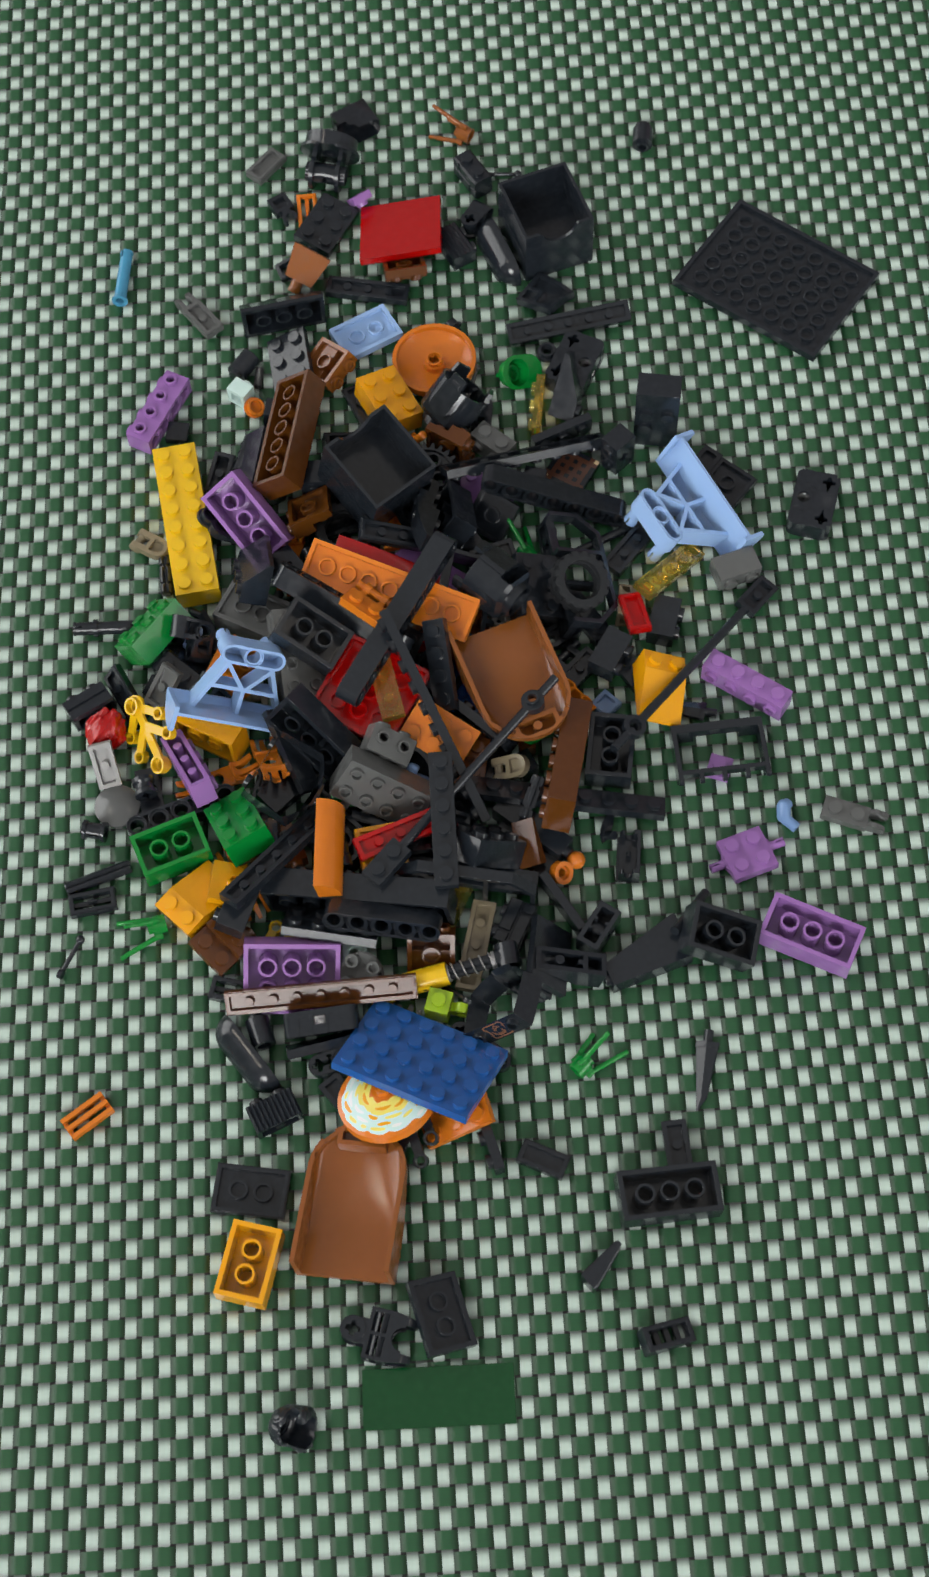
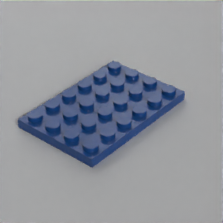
(420, 1060)

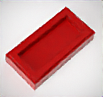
(634, 613)

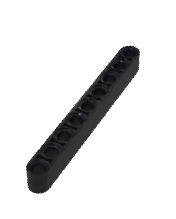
(403, 610)

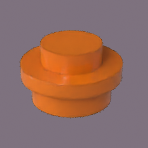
(254, 407)

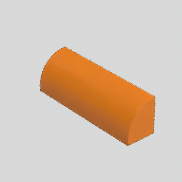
(329, 848)

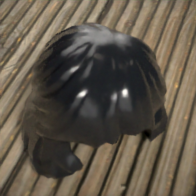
(293, 1427)

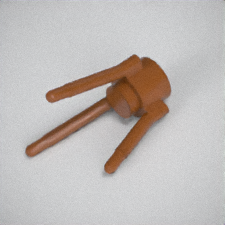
(462, 132)

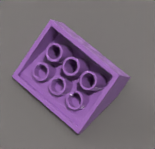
(289, 961)

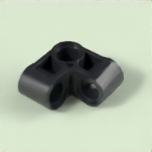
(198, 647)

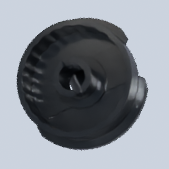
(331, 147)

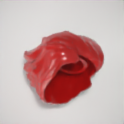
(106, 726)

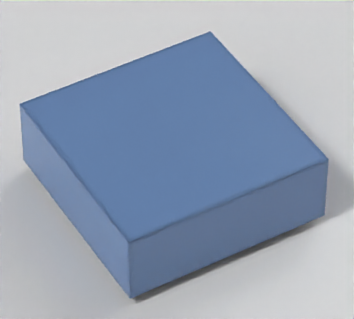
(606, 702)

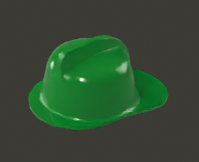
(519, 371)

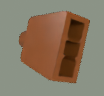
(304, 267)

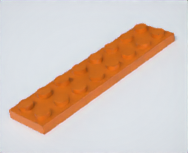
(344, 568)

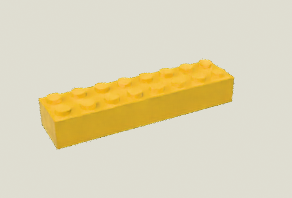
(187, 540)

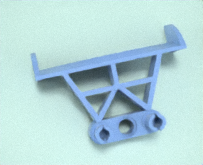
(695, 501)
(232, 710)

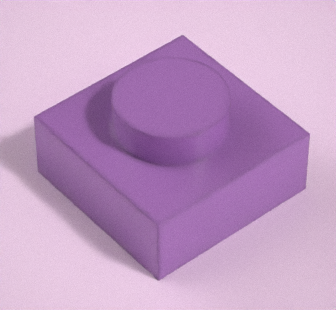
(360, 199)
(718, 761)

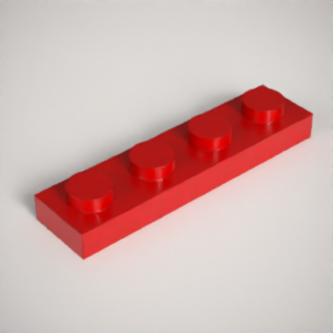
(373, 842)

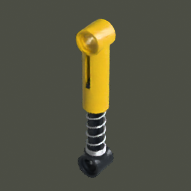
(442, 975)

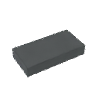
(266, 166)

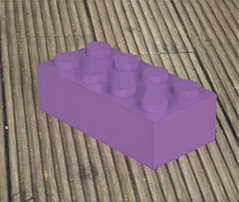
(245, 512)
(811, 935)

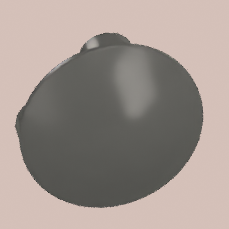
(116, 806)
(360, 965)

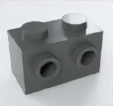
(490, 440)
(735, 568)
(388, 744)

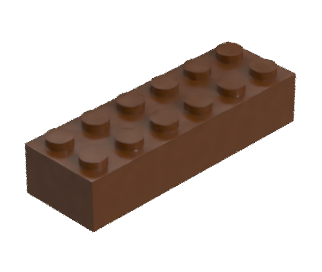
(289, 435)
(566, 767)

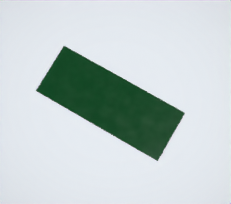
(438, 1396)

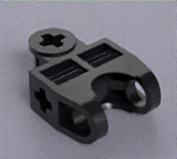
(368, 1334)

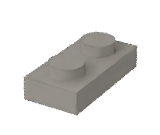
(104, 764)

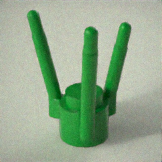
(523, 547)
(155, 924)
(582, 1064)

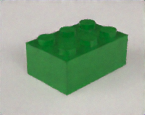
(150, 632)
(239, 827)
(171, 848)

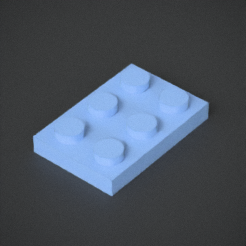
(367, 332)

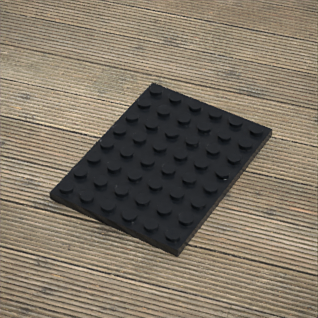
(776, 279)

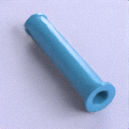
(120, 297)

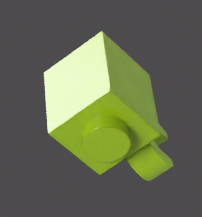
(441, 1006)

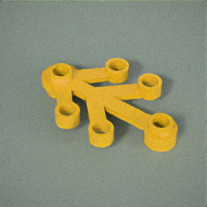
(137, 709)

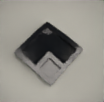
(544, 294)

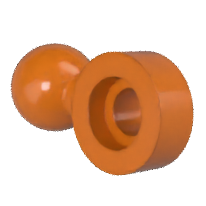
(563, 870)

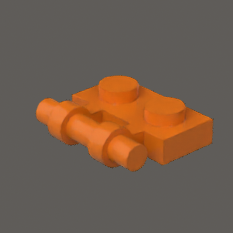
(362, 605)

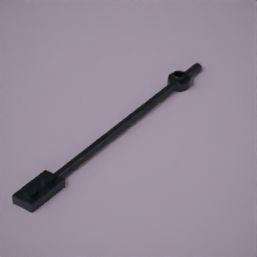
(748, 604)
(397, 853)

